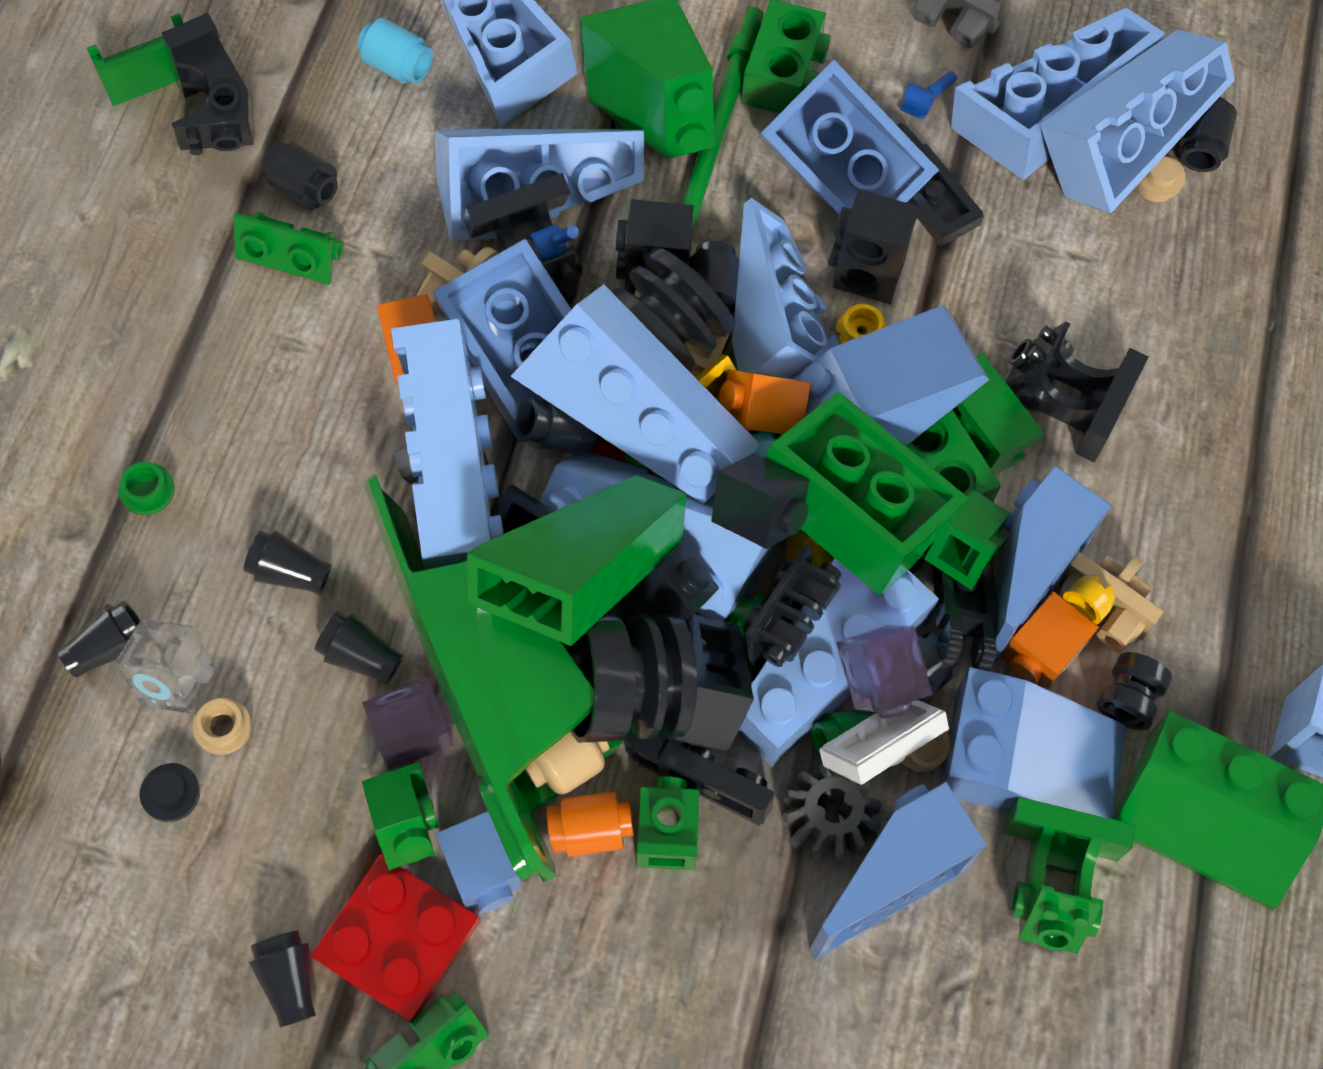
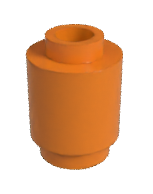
(589, 824)

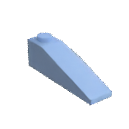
(491, 162)
(775, 309)

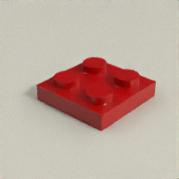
(396, 939)

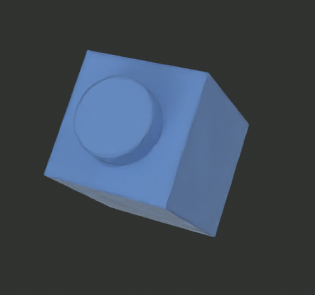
(479, 864)

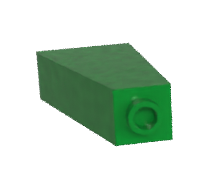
(577, 560)

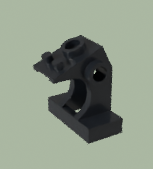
(204, 66)
(525, 212)
(1103, 391)

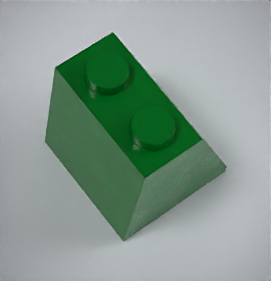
(650, 75)

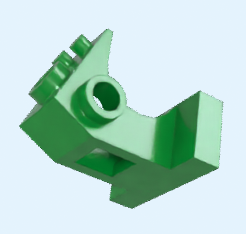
(1067, 843)

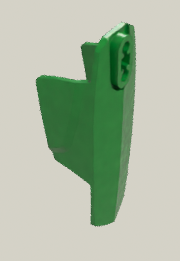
(501, 681)

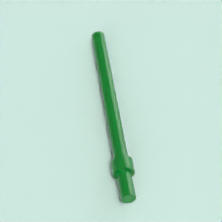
(738, 57)

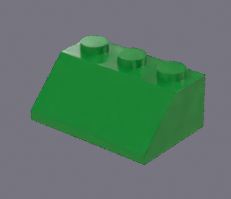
(866, 492)
(1222, 809)

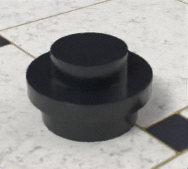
(169, 792)

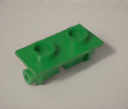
(284, 248)
(446, 1035)

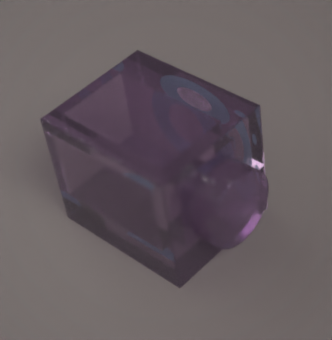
(885, 670)
(409, 723)

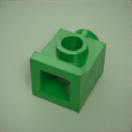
(970, 540)
(401, 814)
(665, 845)

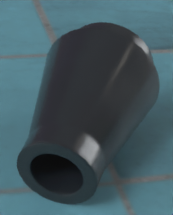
(284, 563)
(100, 639)
(356, 647)
(285, 976)

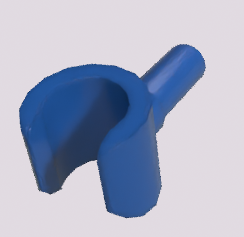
(920, 100)
(552, 241)

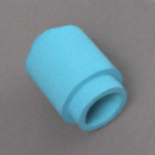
(395, 51)

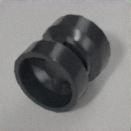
(1134, 690)

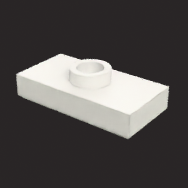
(882, 742)

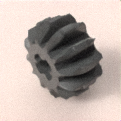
(853, 818)

